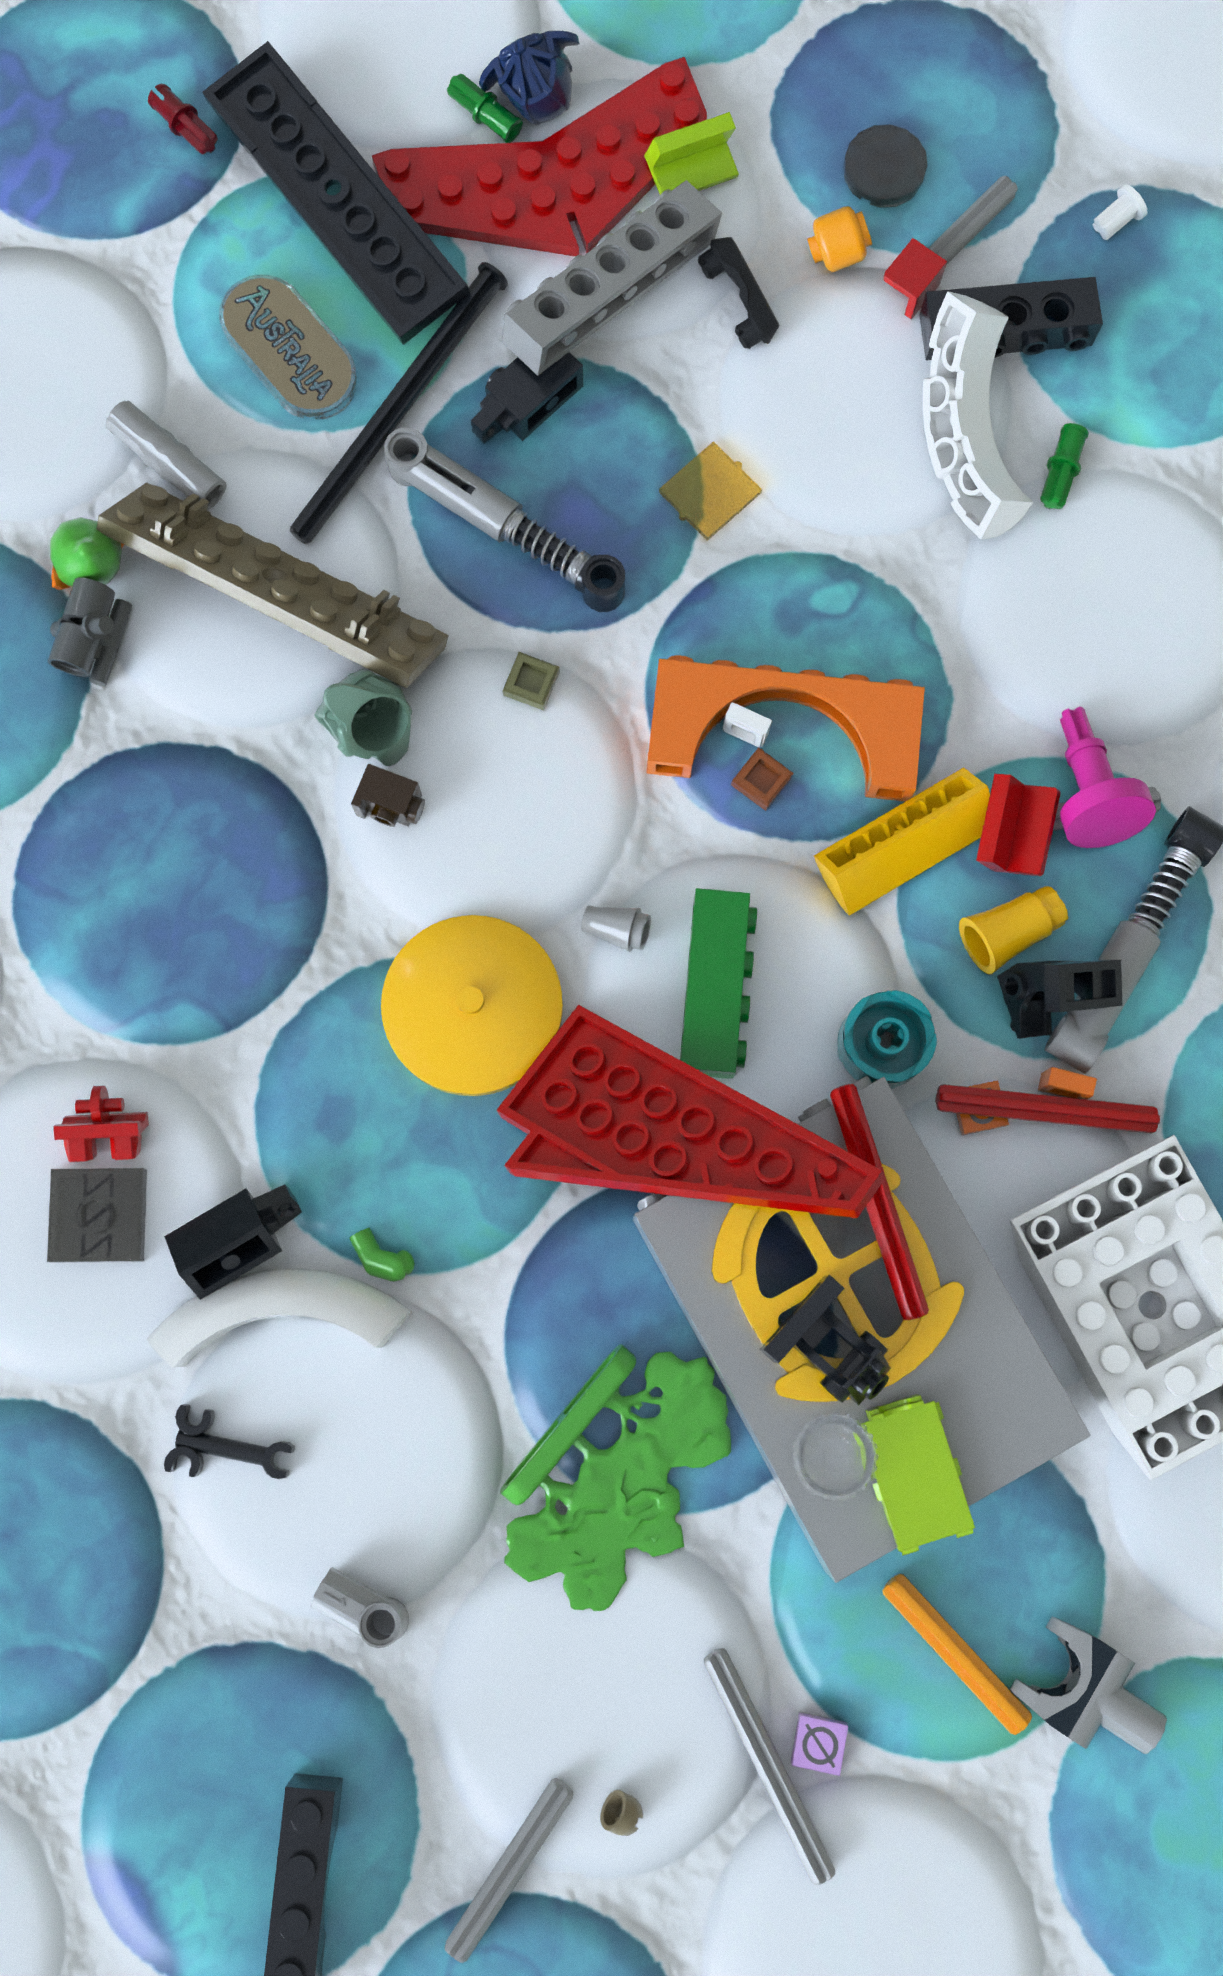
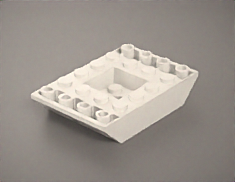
(1090, 1263)

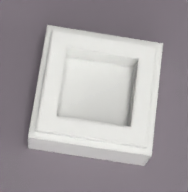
(746, 725)

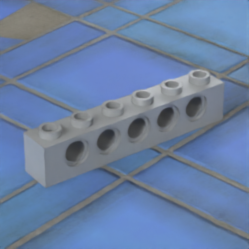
(610, 277)

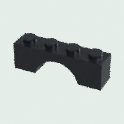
(301, 1876)

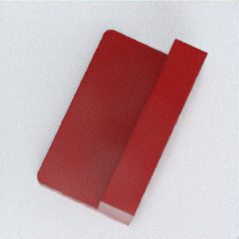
(1018, 826)

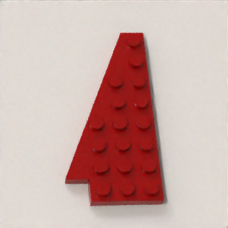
(639, 1120)

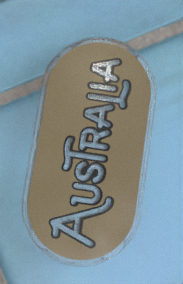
(288, 346)

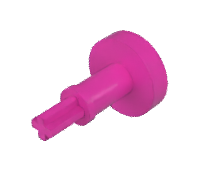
(1106, 806)

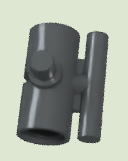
(88, 631)

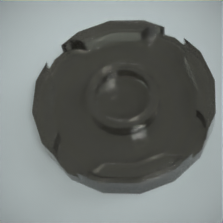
(885, 165)

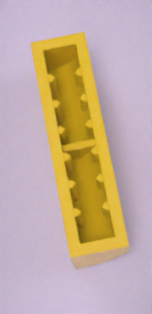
(905, 841)

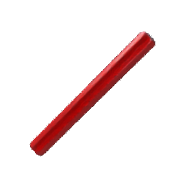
(1047, 1108)
(881, 1206)

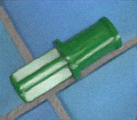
(484, 108)
(1064, 465)

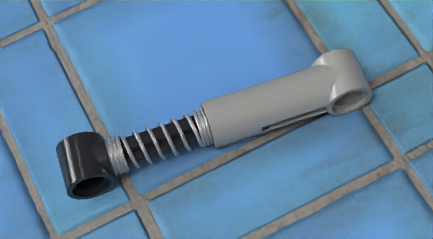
(500, 516)
(1190, 844)

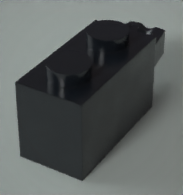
(523, 400)
(230, 1238)

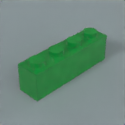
(715, 982)

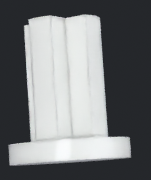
(1120, 212)

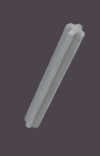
(769, 1767)

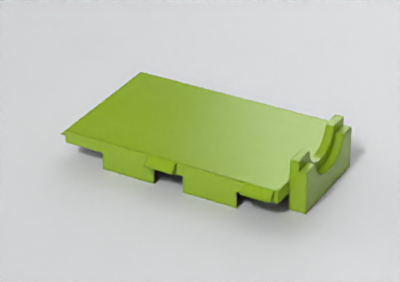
(917, 1474)

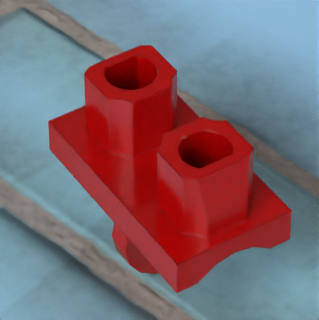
(82, 1130)

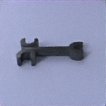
(192, 1442)

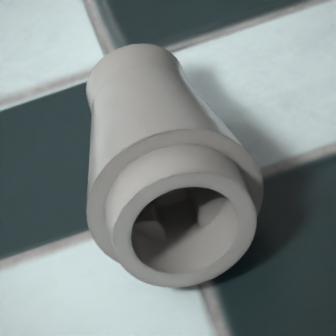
(620, 926)

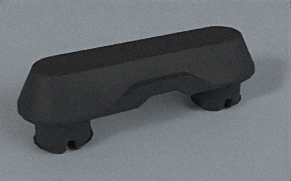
(761, 321)

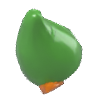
(83, 552)

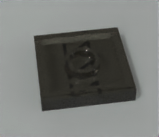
(97, 1215)

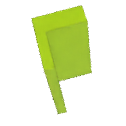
(693, 154)

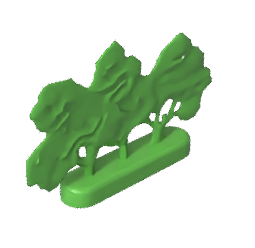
(619, 1490)

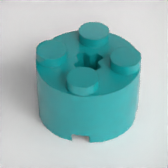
(911, 1042)

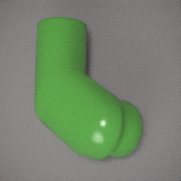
(380, 1262)

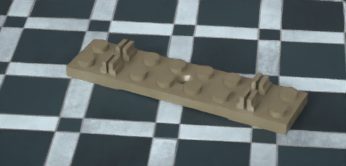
(274, 583)

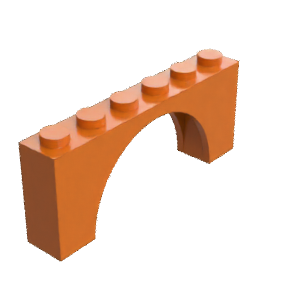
(875, 716)

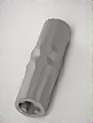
(164, 453)

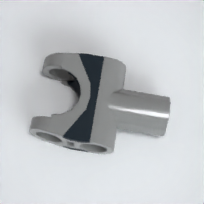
(1093, 1694)

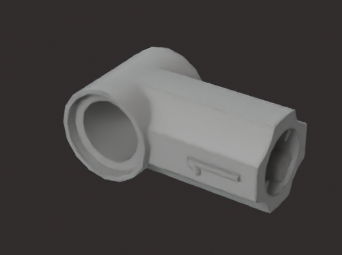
(355, 1605)

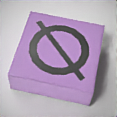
(819, 1744)

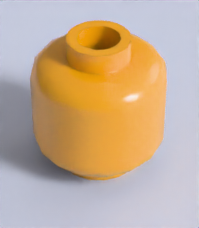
(839, 239)

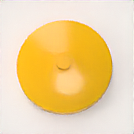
(471, 1004)

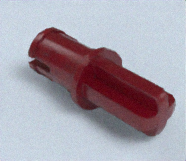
(183, 119)

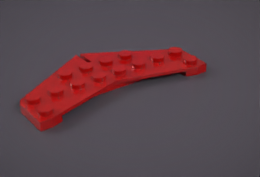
(534, 189)

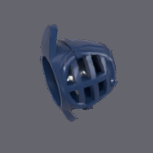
(534, 74)

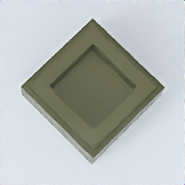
(531, 681)

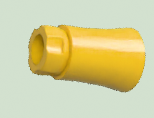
(1011, 927)

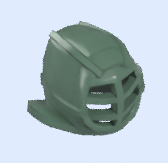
(367, 717)

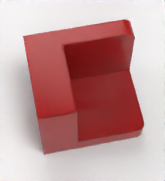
(915, 273)

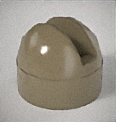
(621, 1813)

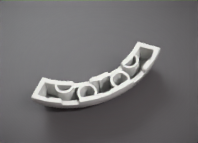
(960, 421)
(275, 1294)

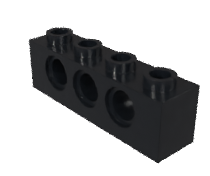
(1069, 301)

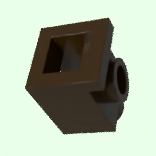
(388, 797)

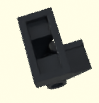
(1045, 987)
(859, 1373)

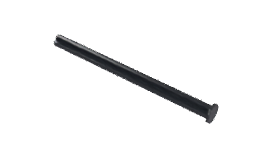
(398, 403)

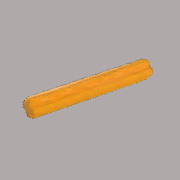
(957, 1654)

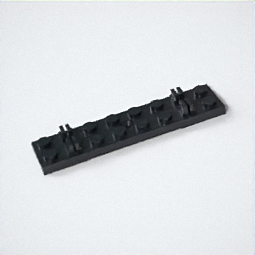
(359, 226)

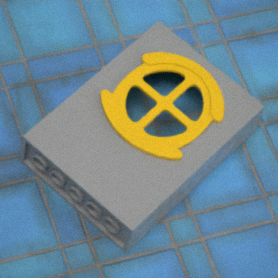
(967, 1353)

